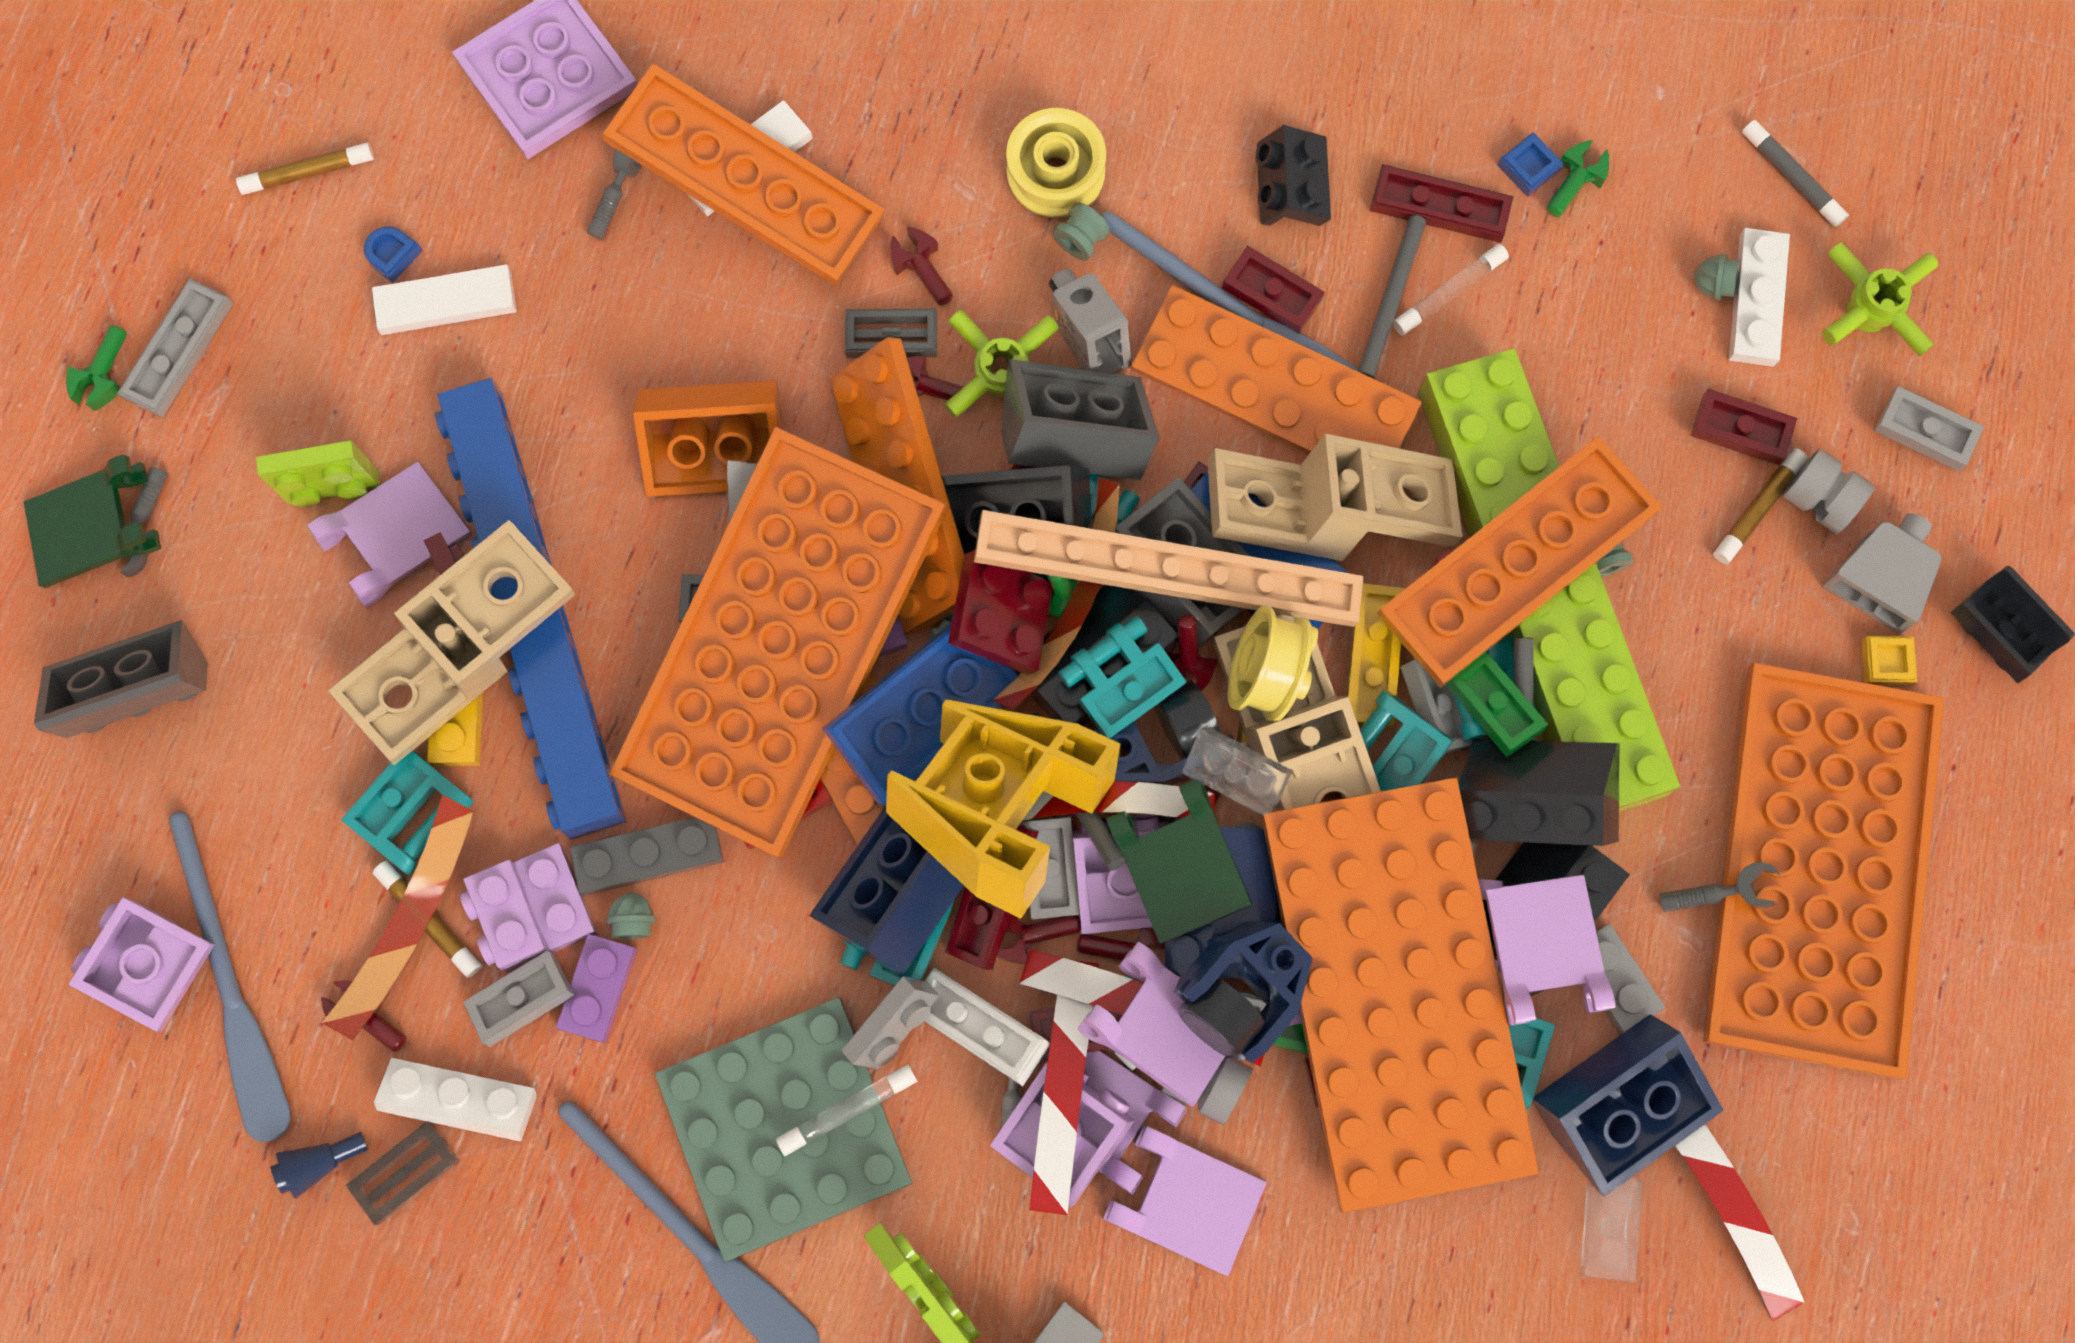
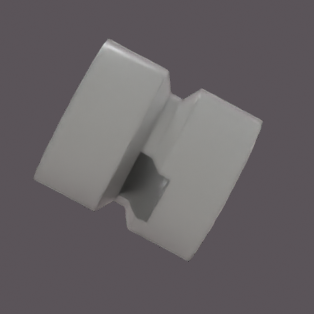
(1828, 491)
(1222, 1090)

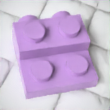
(1105, 896)
(527, 908)
(140, 963)
(1099, 1132)

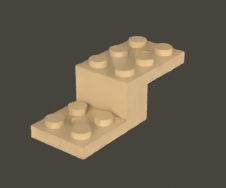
(1333, 497)
(451, 642)
(1314, 739)

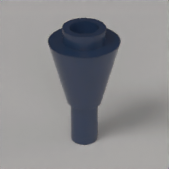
(304, 1167)

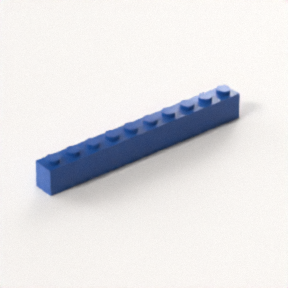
(546, 659)

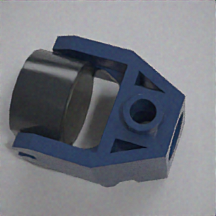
(1182, 717)
(1269, 964)

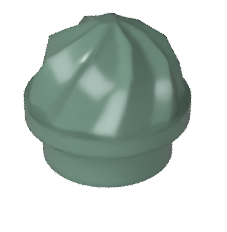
(1717, 276)
(630, 917)

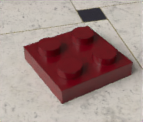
(1001, 614)

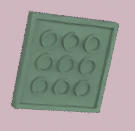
(749, 1093)

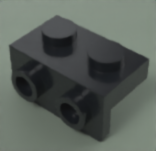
(1293, 177)
(2012, 623)

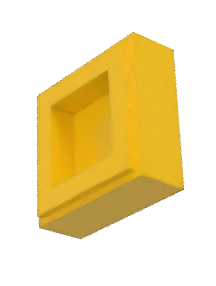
(1889, 660)

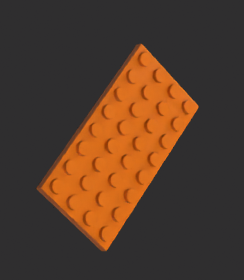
(778, 641)
(1843, 806)
(1400, 995)

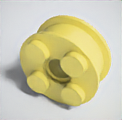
(1050, 135)
(1271, 664)

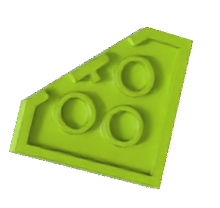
(922, 1286)

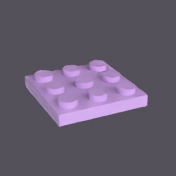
(545, 72)

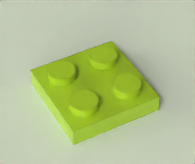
(319, 473)

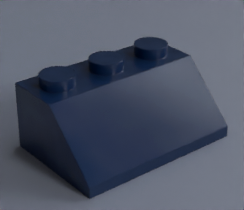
(1253, 863)
(887, 896)
(1628, 1103)

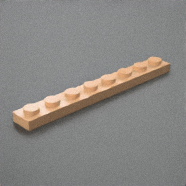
(1168, 568)

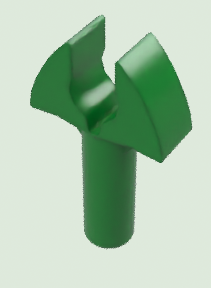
(1577, 176)
(97, 372)
(1061, 594)

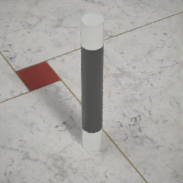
(1795, 173)

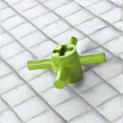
(1893, 292)
(987, 352)

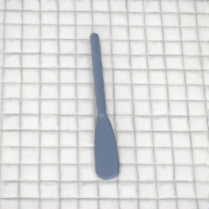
(1205, 287)
(251, 1065)
(749, 1296)

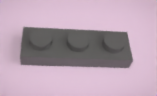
(645, 855)

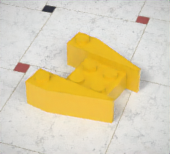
(986, 784)

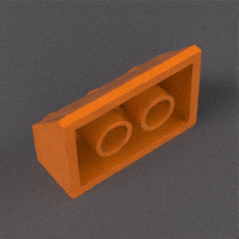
(695, 430)

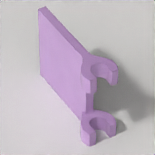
(391, 529)
(1545, 943)
(1153, 1032)
(1143, 1100)
(1191, 1203)

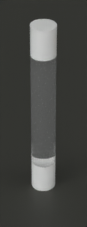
(1450, 289)
(846, 1110)

